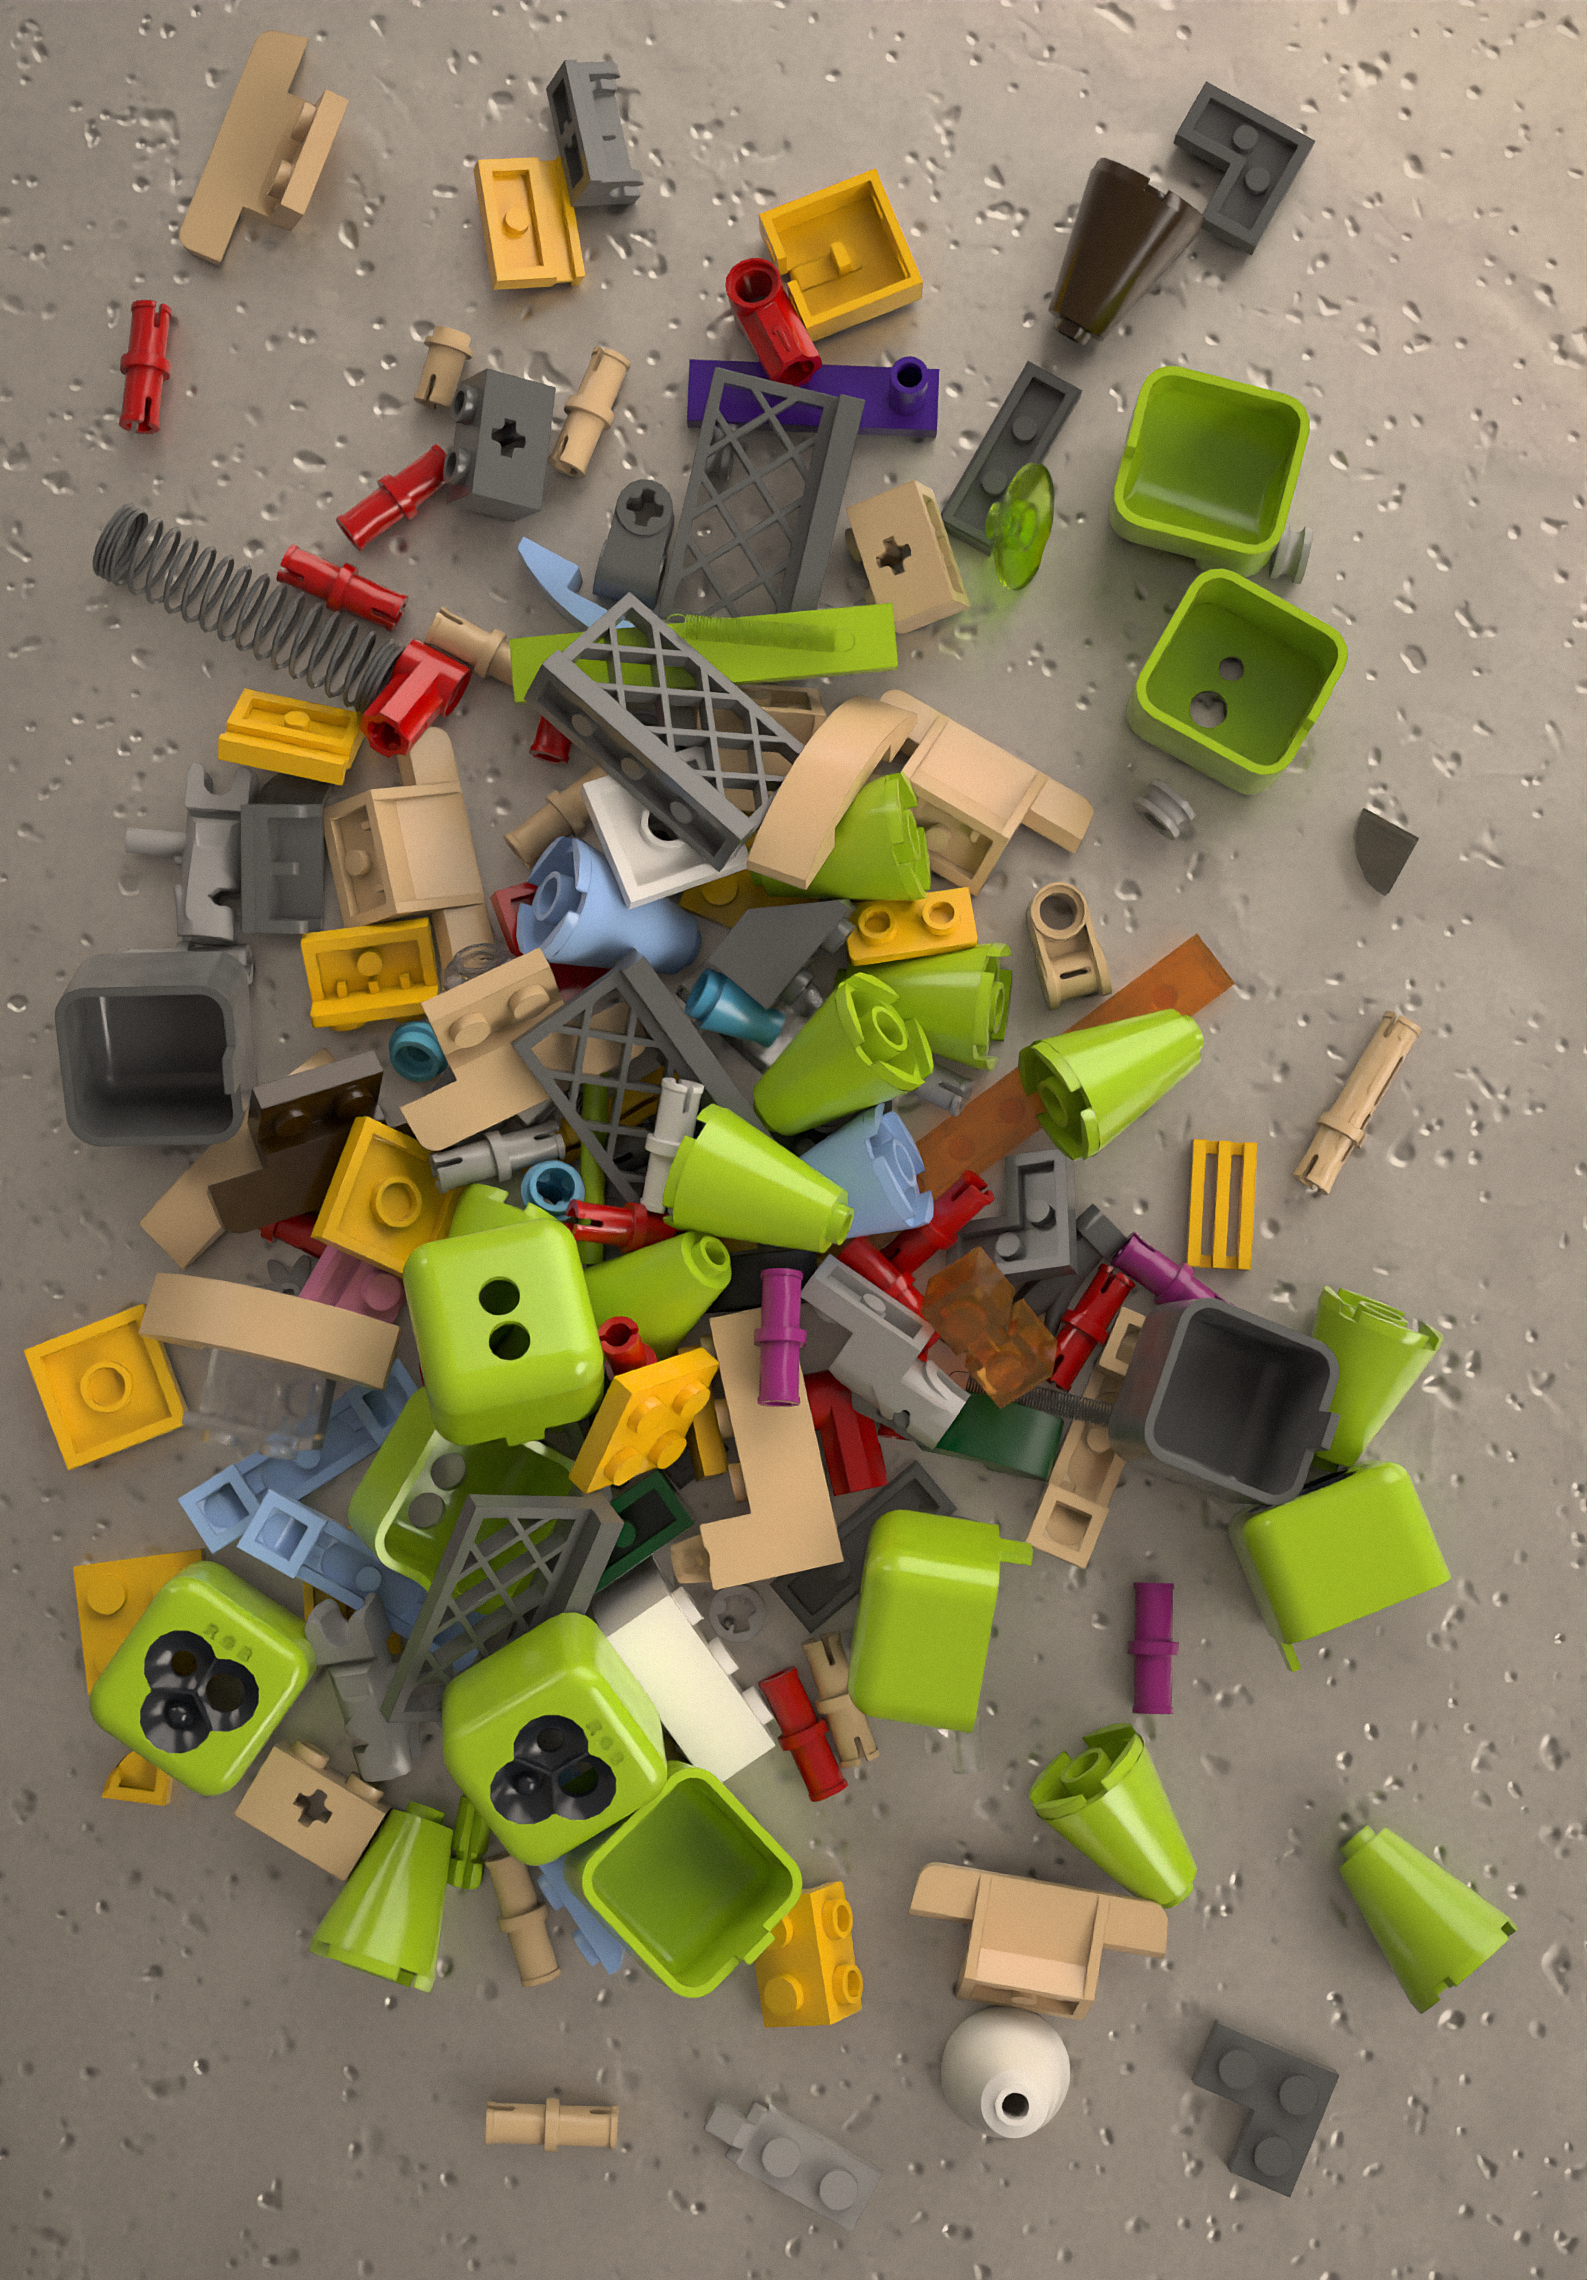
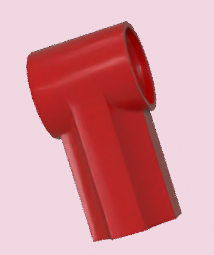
(772, 323)
(418, 691)
(847, 1436)

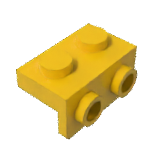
(911, 928)
(370, 973)
(811, 1965)

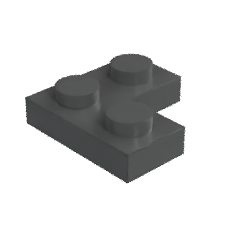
(1258, 160)
(1039, 1225)
(1283, 2098)

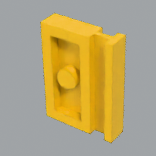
(528, 223)
(291, 736)

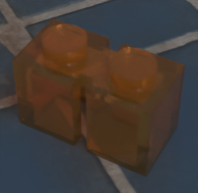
(967, 1310)

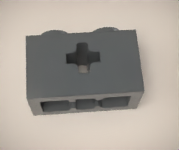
(499, 445)

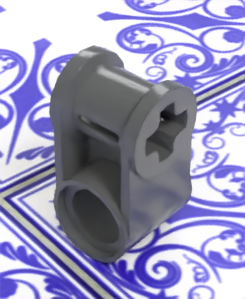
(636, 555)

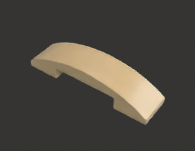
(823, 784)
(183, 1216)
(271, 1328)
(1086, 1465)

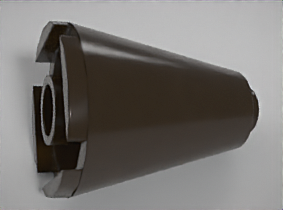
(1117, 249)

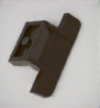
(299, 1138)

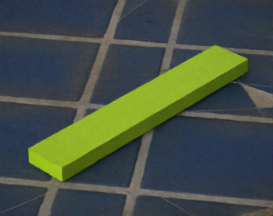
(740, 663)

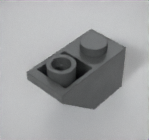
(777, 944)

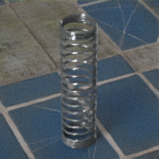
(113, 561)

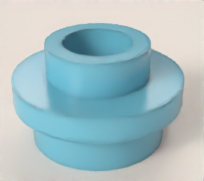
(416, 1052)

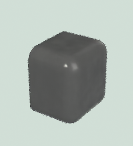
(156, 1048)
(1225, 1402)

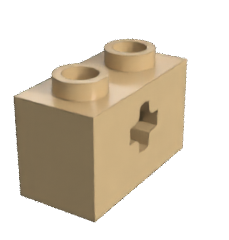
(931, 580)
(281, 1811)

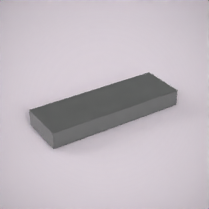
(1019, 435)
(824, 1590)

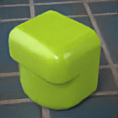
(1209, 469)

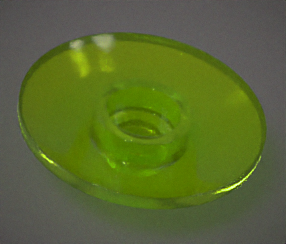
(1021, 525)

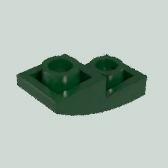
(1005, 1440)

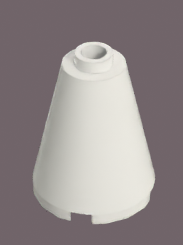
(1005, 2072)

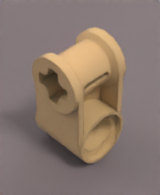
(1067, 949)

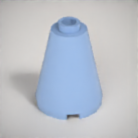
(584, 919)
(878, 1168)

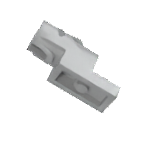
(882, 1355)

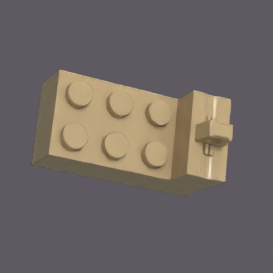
(777, 1473)

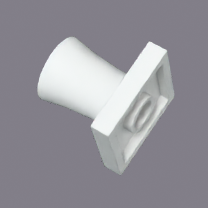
(639, 860)

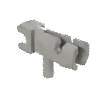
(207, 855)
(361, 1676)

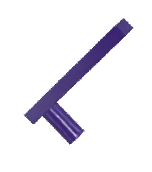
(897, 398)

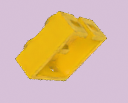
(841, 255)

